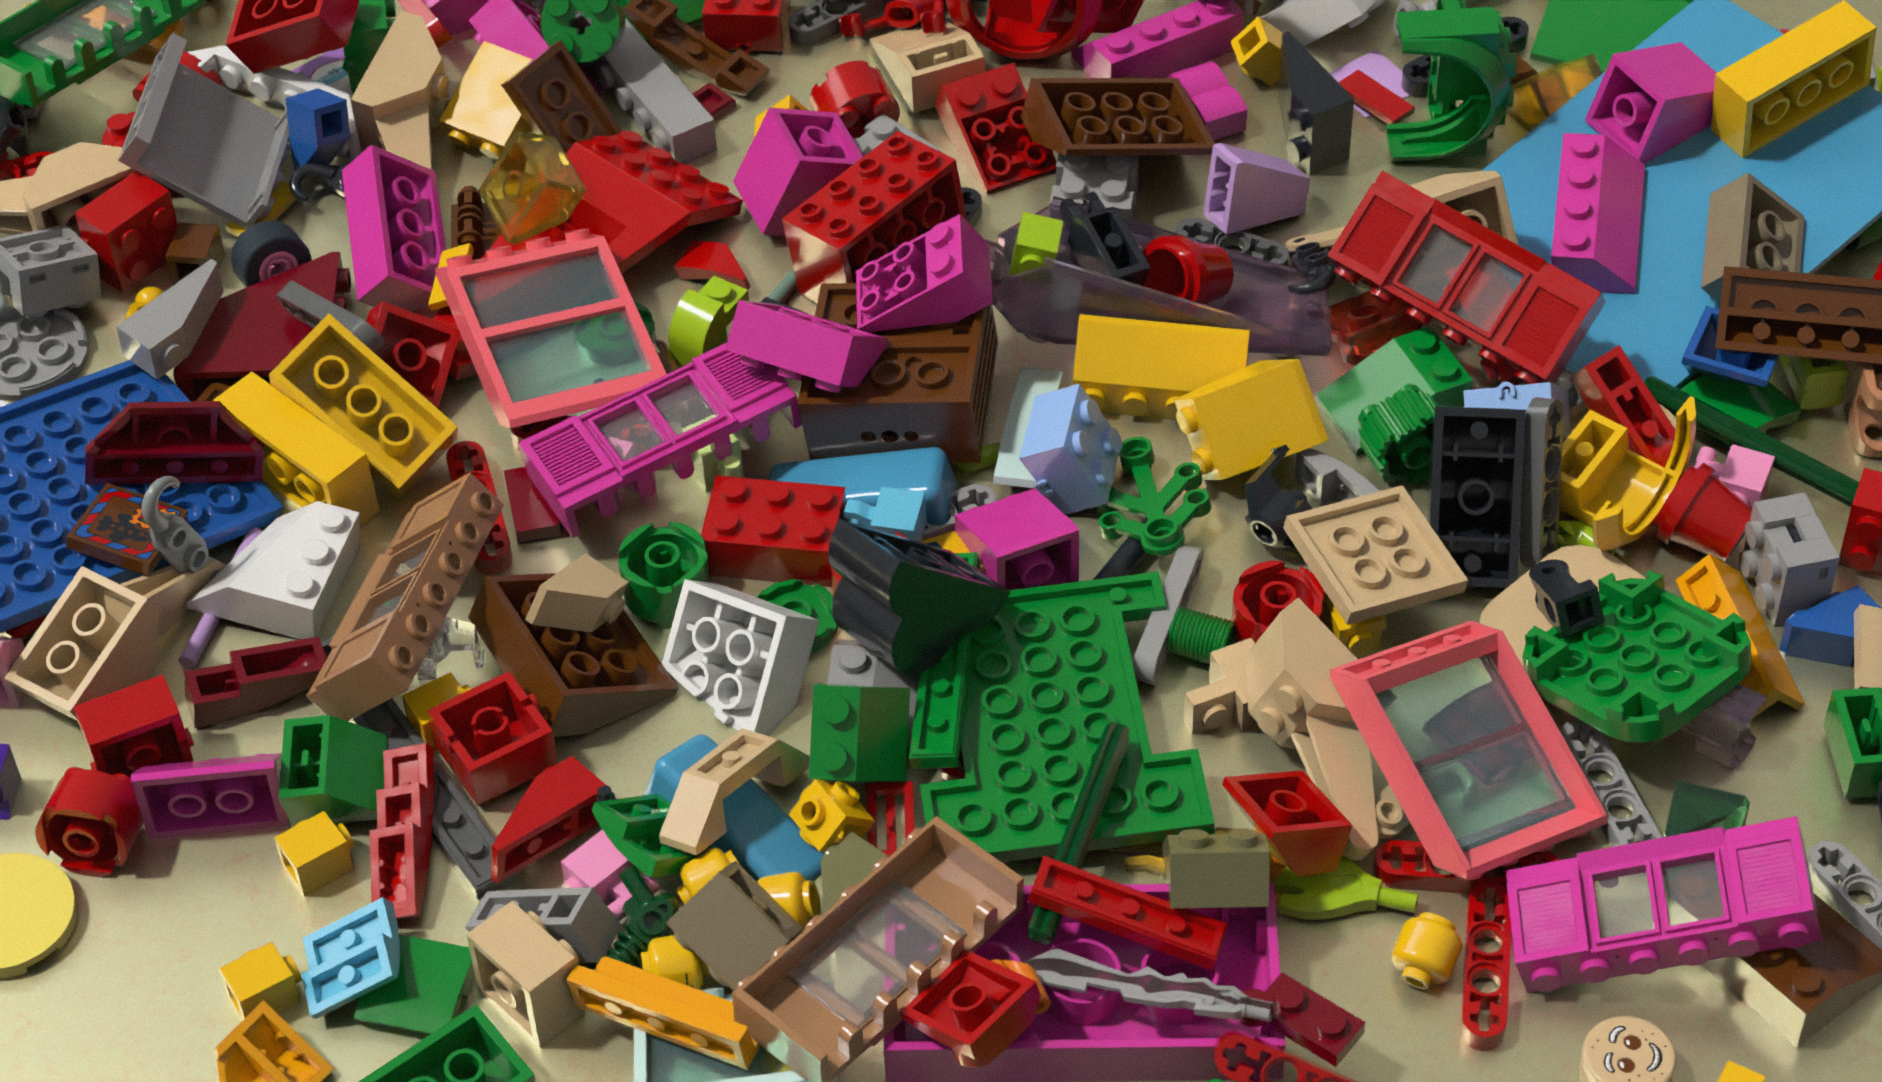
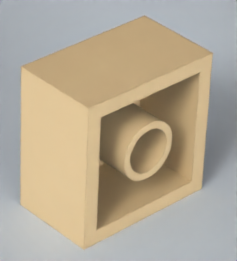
(525, 972)

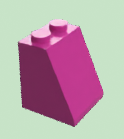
(1653, 99)
(791, 161)
(1022, 541)

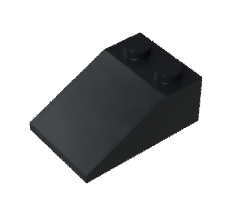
(1313, 110)

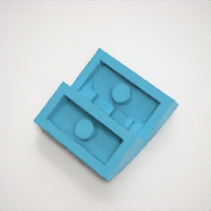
(351, 957)

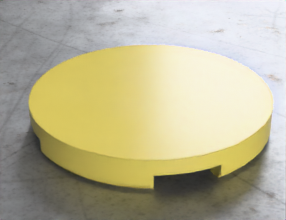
(35, 911)

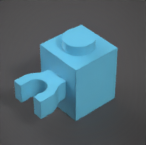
(895, 511)

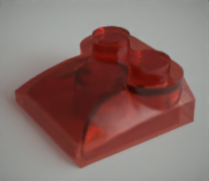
(1366, 325)

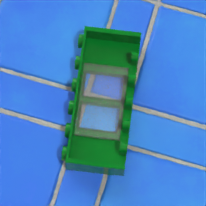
(73, 40)

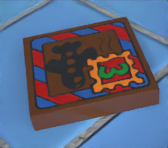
(116, 530)

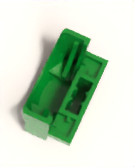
(1467, 64)

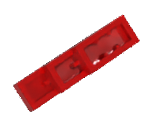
(403, 829)

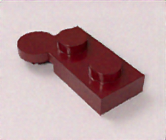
(1309, 1019)

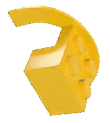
(1615, 486)

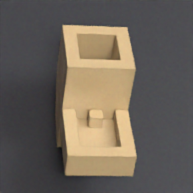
(1226, 694)

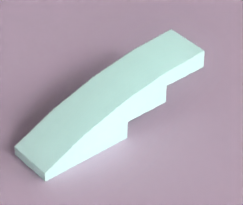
(1030, 383)

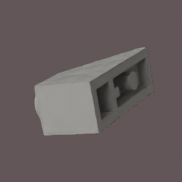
(170, 325)
(567, 913)

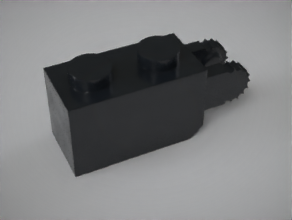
(1103, 240)

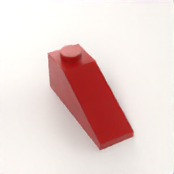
(1618, 393)
(548, 816)

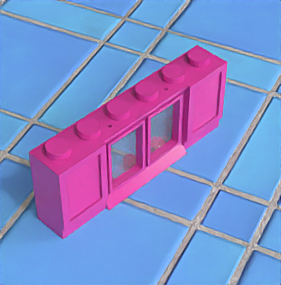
(652, 428)
(1662, 904)

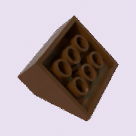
(1114, 117)
(574, 674)
(1808, 984)

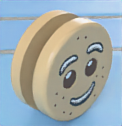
(1627, 1052)

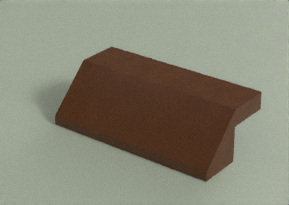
(1800, 315)

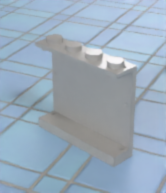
(206, 140)

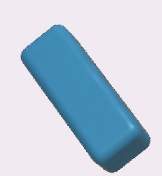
(866, 473)
(756, 826)

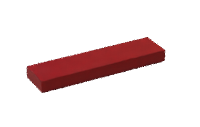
(1127, 912)

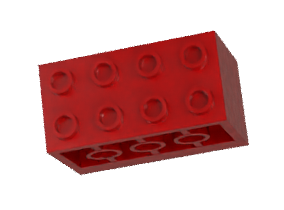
(870, 211)

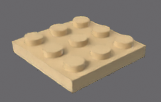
(1375, 554)

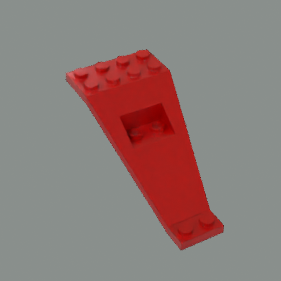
(632, 199)

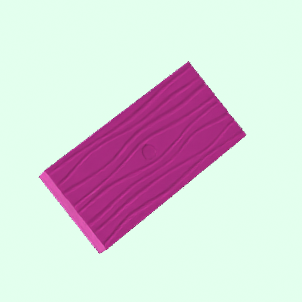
(1096, 1031)

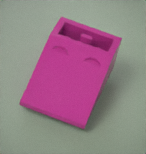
(926, 280)

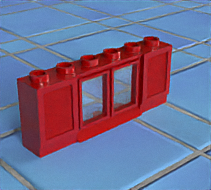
(1465, 280)

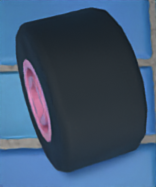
(267, 251)

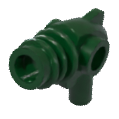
(645, 919)

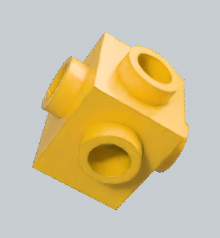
(829, 814)

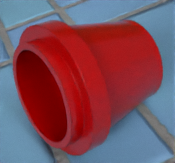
(1188, 269)
(1703, 514)

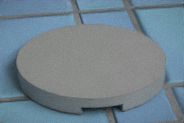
(39, 352)

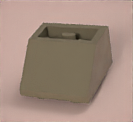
(733, 925)

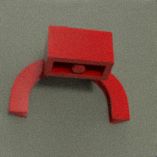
(1011, 31)

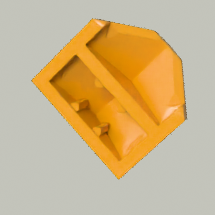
(268, 1051)

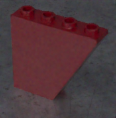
(254, 330)

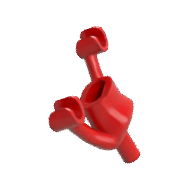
(899, 15)

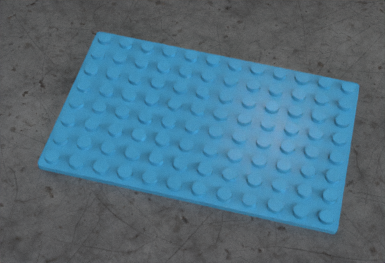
(1820, 168)

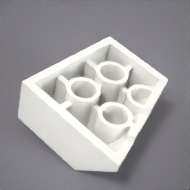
(287, 572)

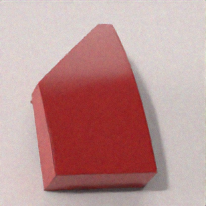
(710, 259)

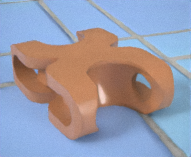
(1864, 400)

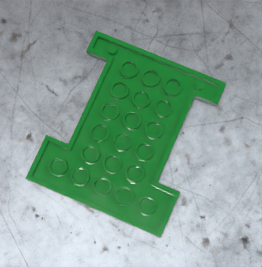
(1034, 713)

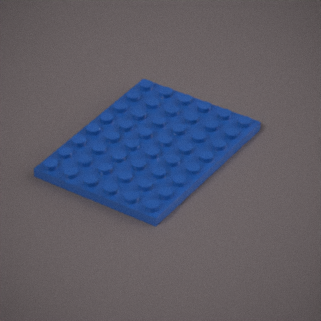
(47, 492)

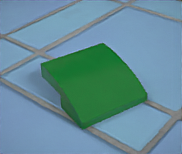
(1751, 404)
(634, 830)
(427, 989)

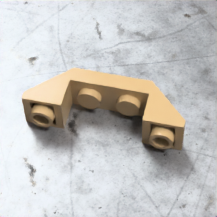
(697, 807)

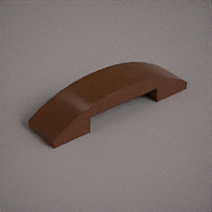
(692, 50)

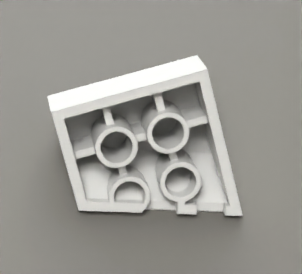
(1315, 18)
(739, 654)

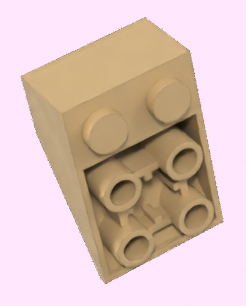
(927, 61)

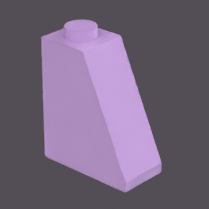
(1252, 189)

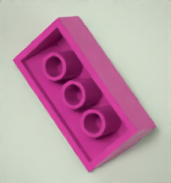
(1165, 42)
(1598, 213)
(393, 228)

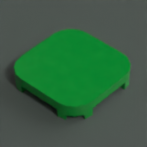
(1642, 667)

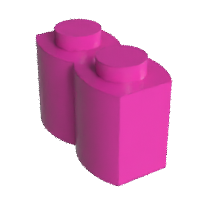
(1214, 99)

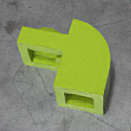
(702, 319)

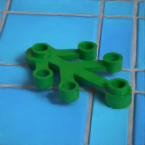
(1161, 533)

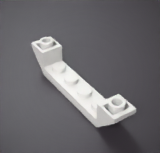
(271, 86)

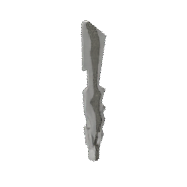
(1149, 987)

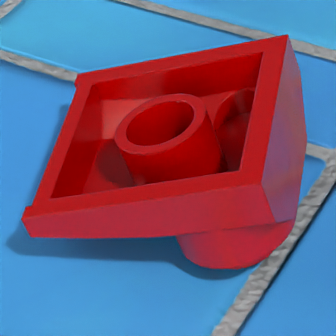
(975, 1008)

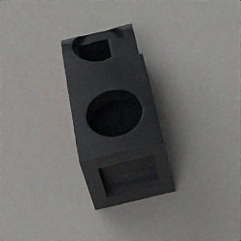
(1564, 601)

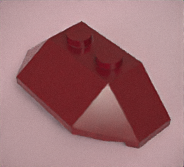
(177, 440)

